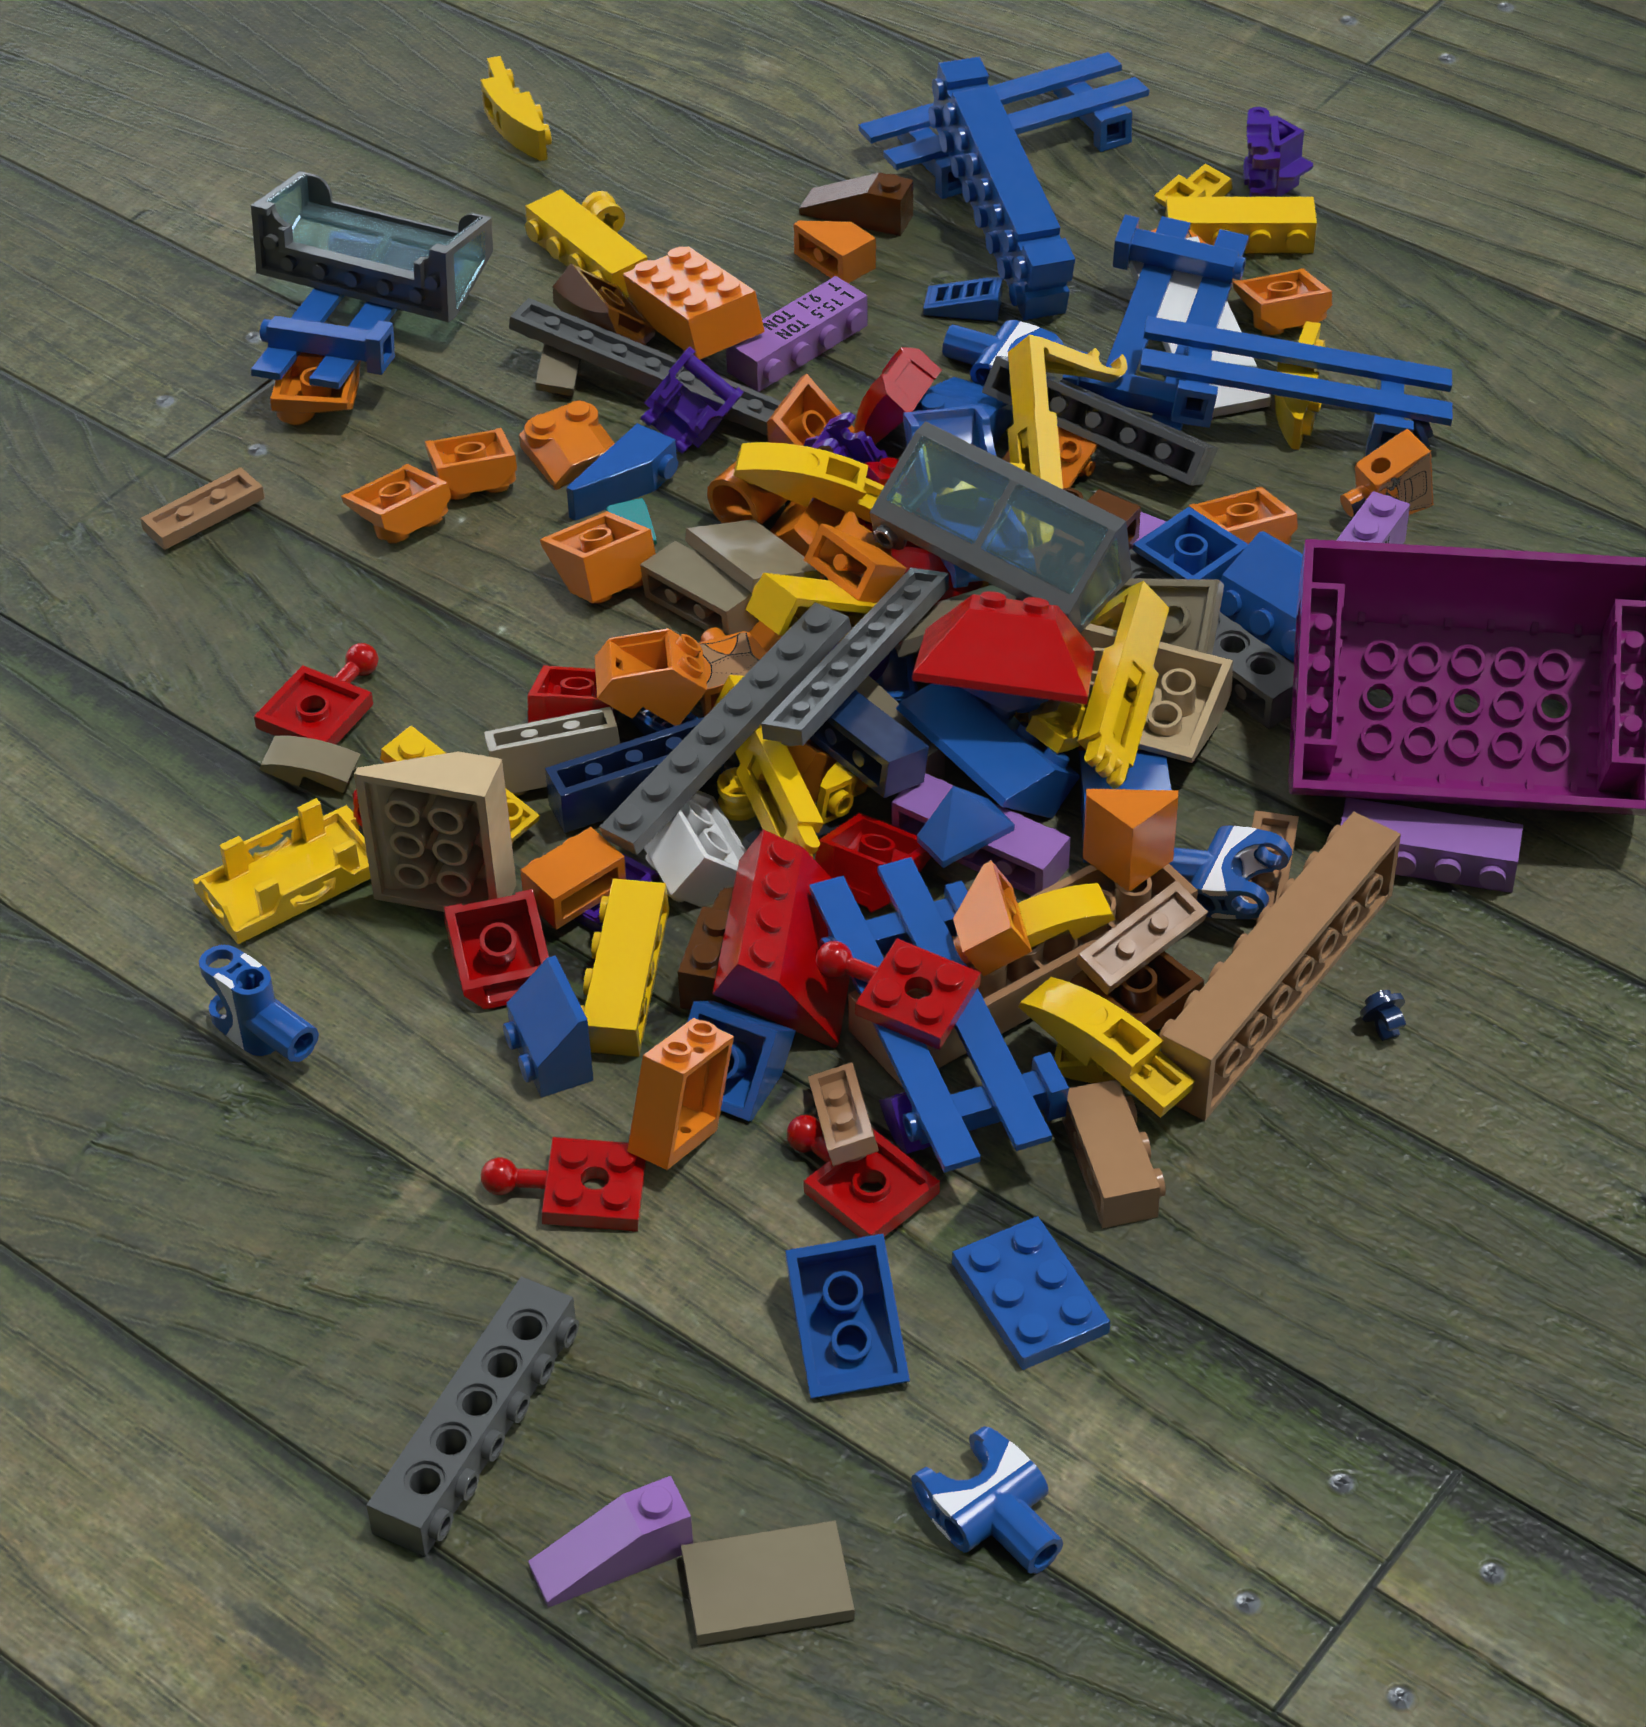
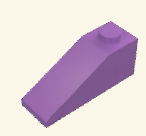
(615, 1542)

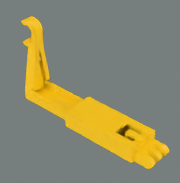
(1034, 434)
(1123, 682)
(776, 787)

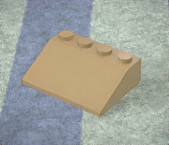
(1185, 701)
(437, 830)

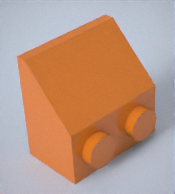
(600, 555)

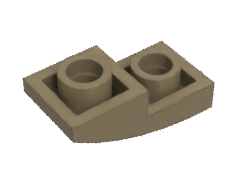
(557, 371)
(301, 757)

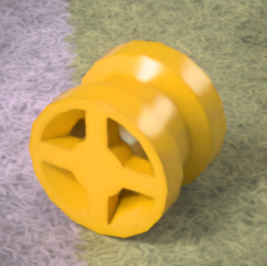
(602, 203)
(733, 797)

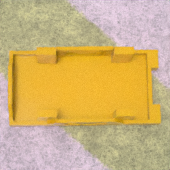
(299, 873)

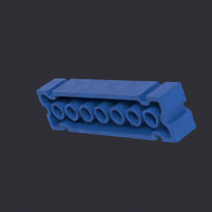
(1001, 188)

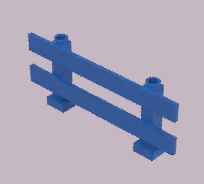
(1076, 99)
(1161, 255)
(365, 339)
(1196, 398)
(935, 1114)

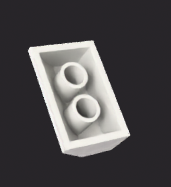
(696, 852)

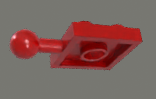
(310, 690)
(904, 969)
(838, 1186)
(565, 1197)

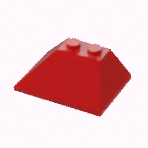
(1007, 649)

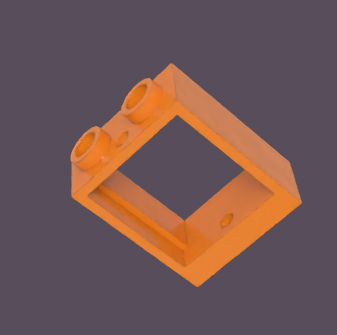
(680, 1093)

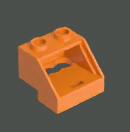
(651, 672)

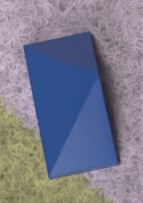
(962, 826)

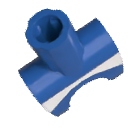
(981, 348)
(1226, 867)
(253, 1013)
(992, 1503)

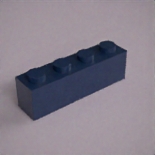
(873, 746)
(599, 782)

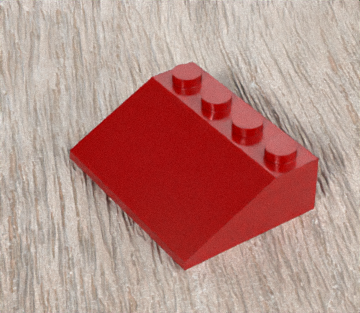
(774, 943)

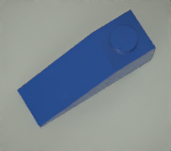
(624, 472)

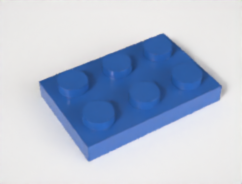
(1030, 1292)

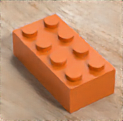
(694, 302)

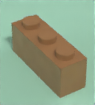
(1113, 1154)

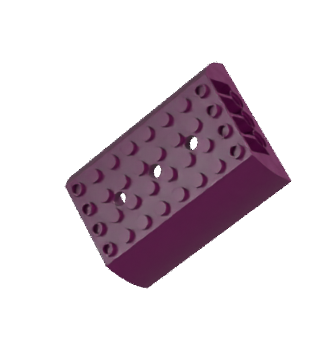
(1480, 626)

